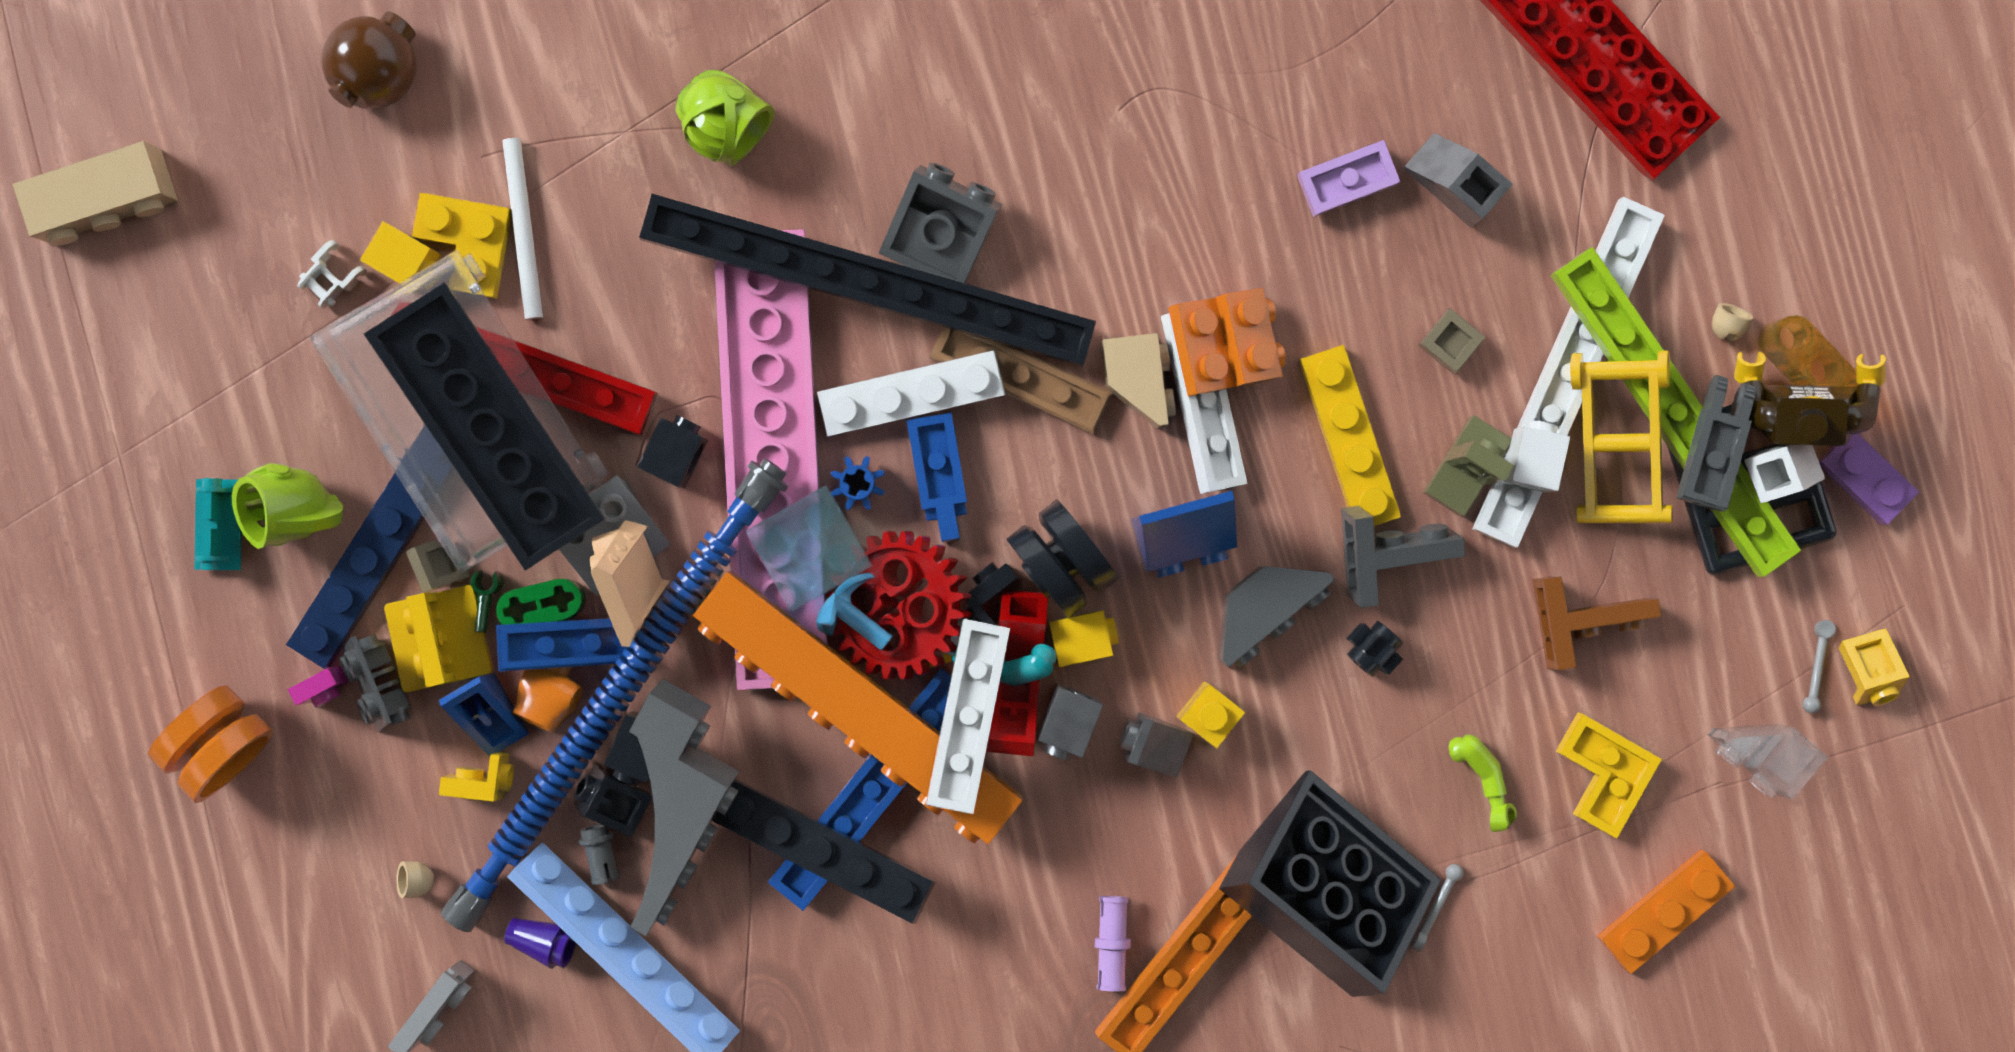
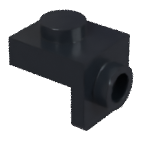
(989, 583)

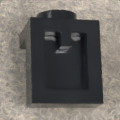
(610, 801)

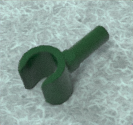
(484, 597)

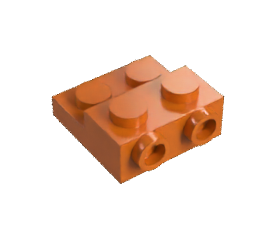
(1227, 341)

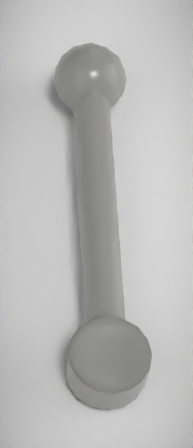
(1823, 629)
(1454, 873)

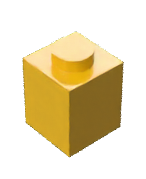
(397, 253)
(1083, 637)
(1210, 714)

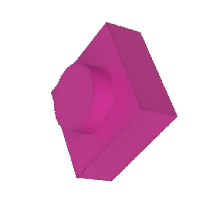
(319, 688)

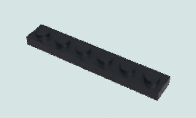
(827, 852)

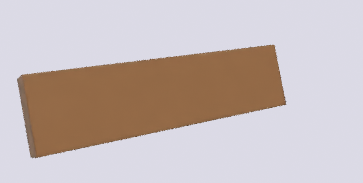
(1032, 379)

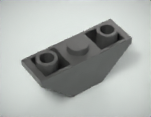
(1264, 606)

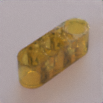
(1806, 348)

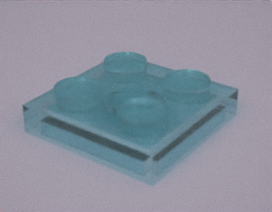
(808, 548)

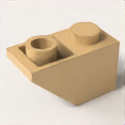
(1135, 375)

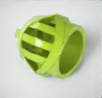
(722, 117)
(288, 501)

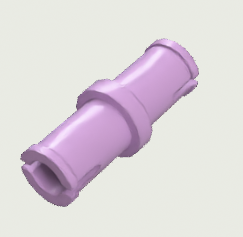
(1112, 943)

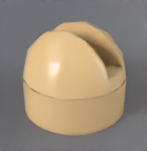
(1730, 322)
(413, 879)

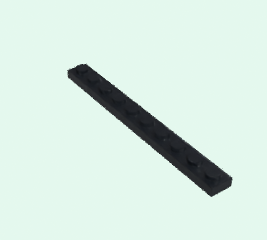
(867, 280)

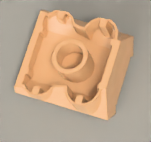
(626, 578)

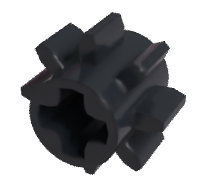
(1375, 648)

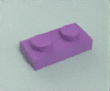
(1868, 479)

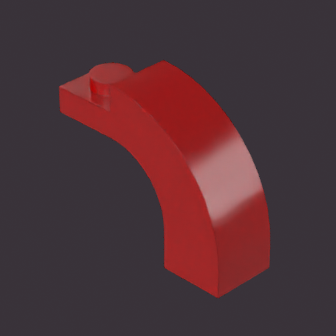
(1016, 706)

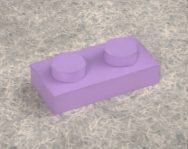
(1348, 178)

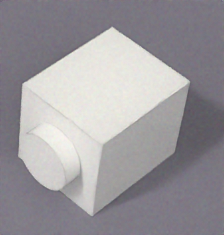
(1537, 457)
(1784, 470)

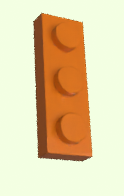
(1665, 911)

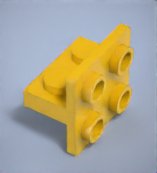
(437, 638)

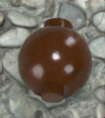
(370, 61)

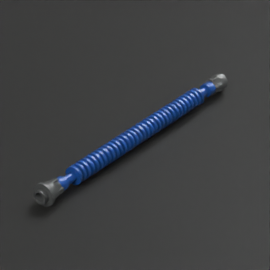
(584, 737)

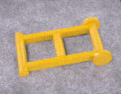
(1582, 379)

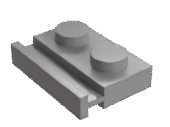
(425, 1022)

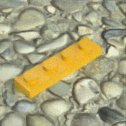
(1349, 433)

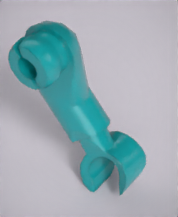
(1028, 667)

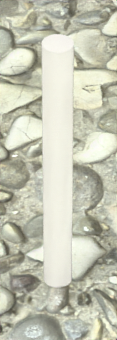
(522, 229)

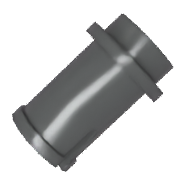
(600, 853)

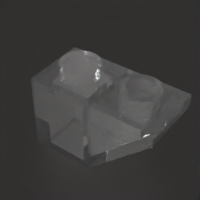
(1773, 753)

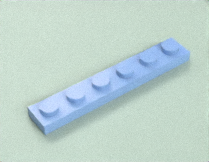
(622, 952)

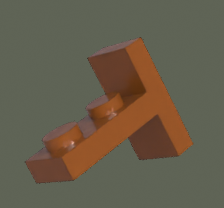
(1558, 622)

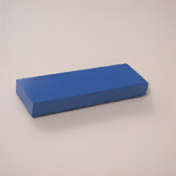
(557, 644)

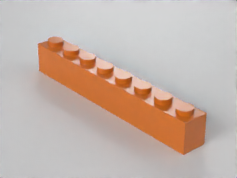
(843, 698)

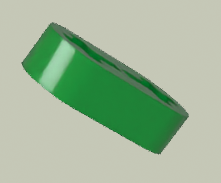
(539, 593)

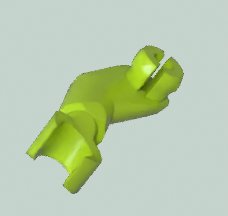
(1489, 770)

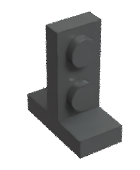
(1388, 550)

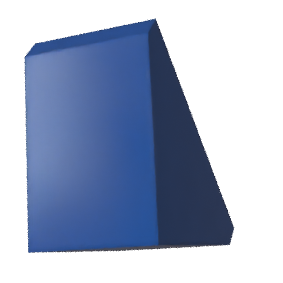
(485, 713)

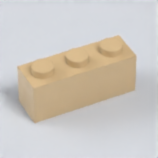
(95, 193)

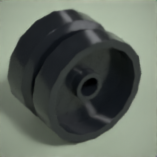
(1062, 559)

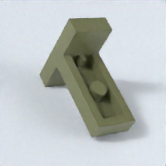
(1469, 465)

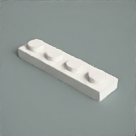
(911, 393)
(1208, 429)
(968, 716)

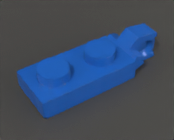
(938, 472)

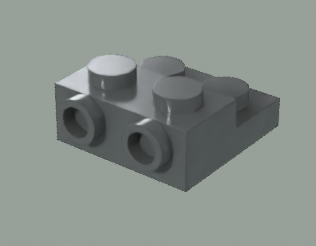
(940, 224)

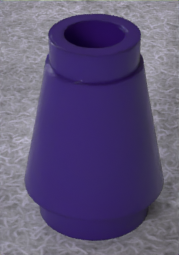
(540, 941)

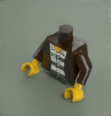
(1813, 412)

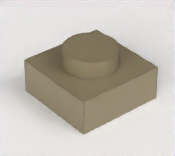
(1451, 341)
(434, 566)

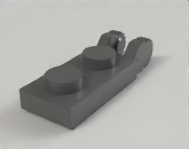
(1717, 447)

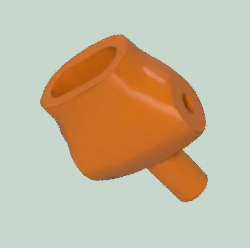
(547, 697)

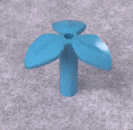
(840, 606)

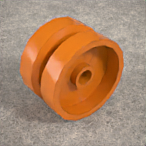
(210, 743)

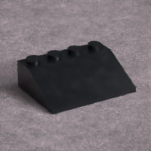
(1332, 886)

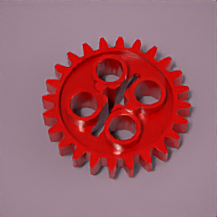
(919, 638)

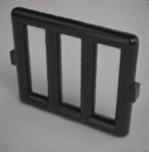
(1704, 522)

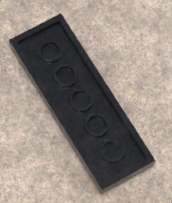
(484, 425)

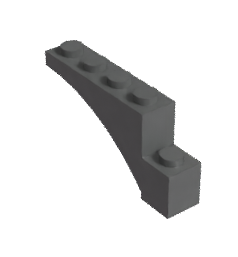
(685, 791)

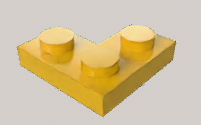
(471, 228)
(1619, 770)

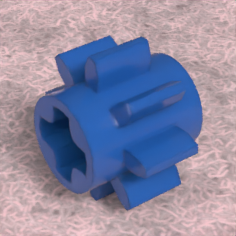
(862, 495)

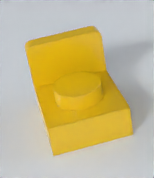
(1874, 667)
(472, 784)

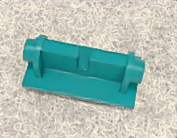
(216, 528)

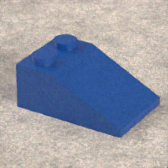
(1187, 532)

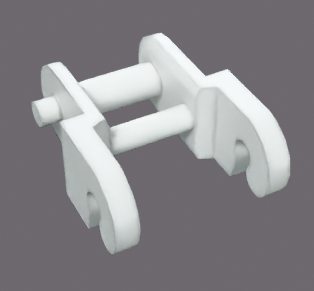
(308, 279)

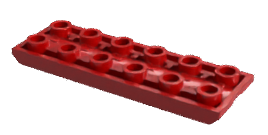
(1611, 76)

